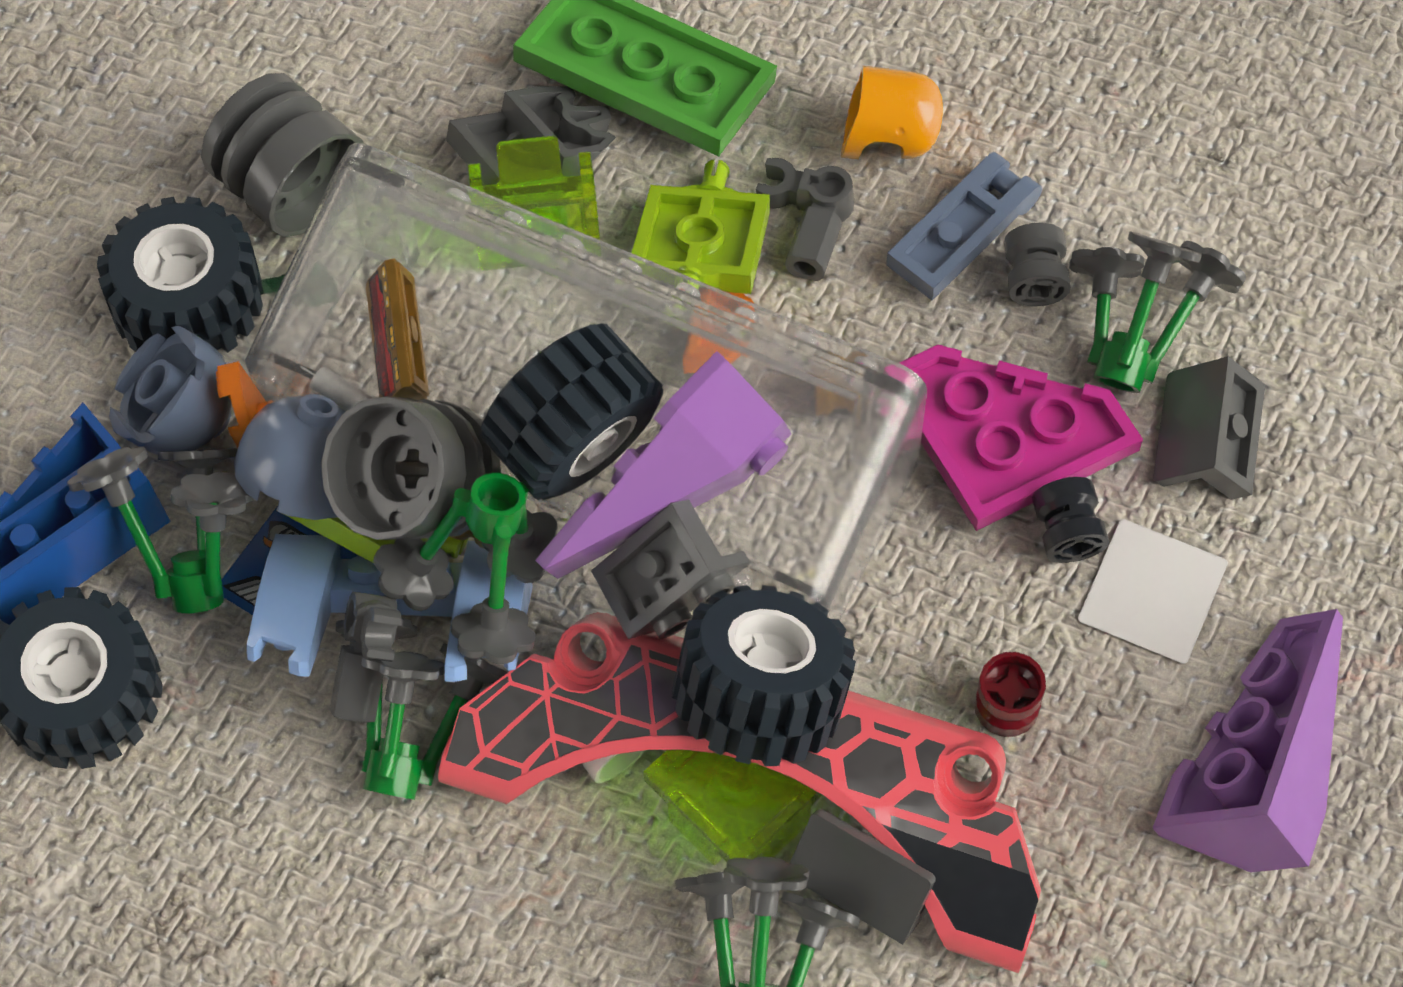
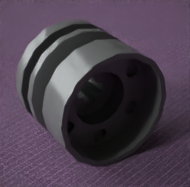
(276, 150)
(399, 462)

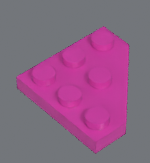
(1012, 431)

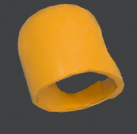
(893, 109)

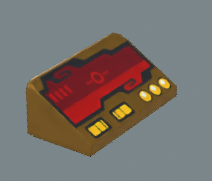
(396, 332)

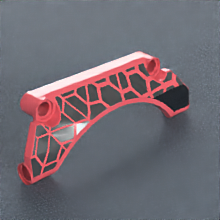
(880, 767)

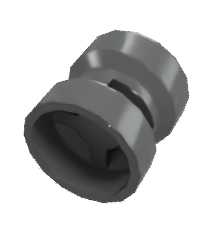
(1037, 264)

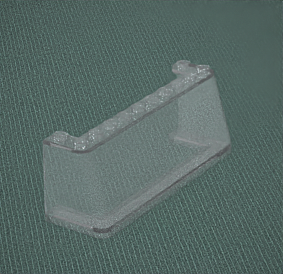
(511, 282)

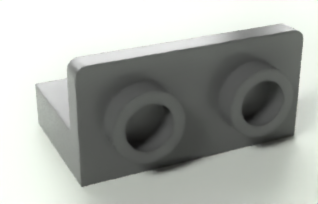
(665, 573)

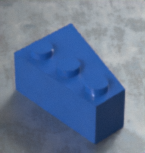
(61, 535)

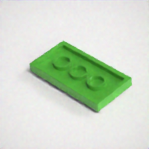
(648, 67)

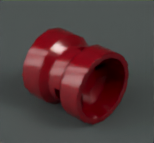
(1014, 680)

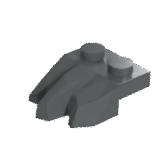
(533, 114)

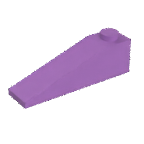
(707, 443)
(1265, 771)

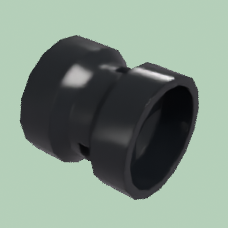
(1070, 519)

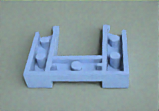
(309, 581)

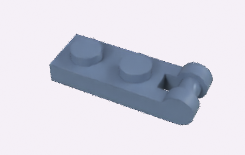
(962, 225)

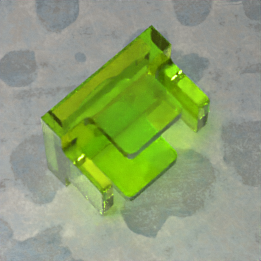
(534, 181)
(730, 805)

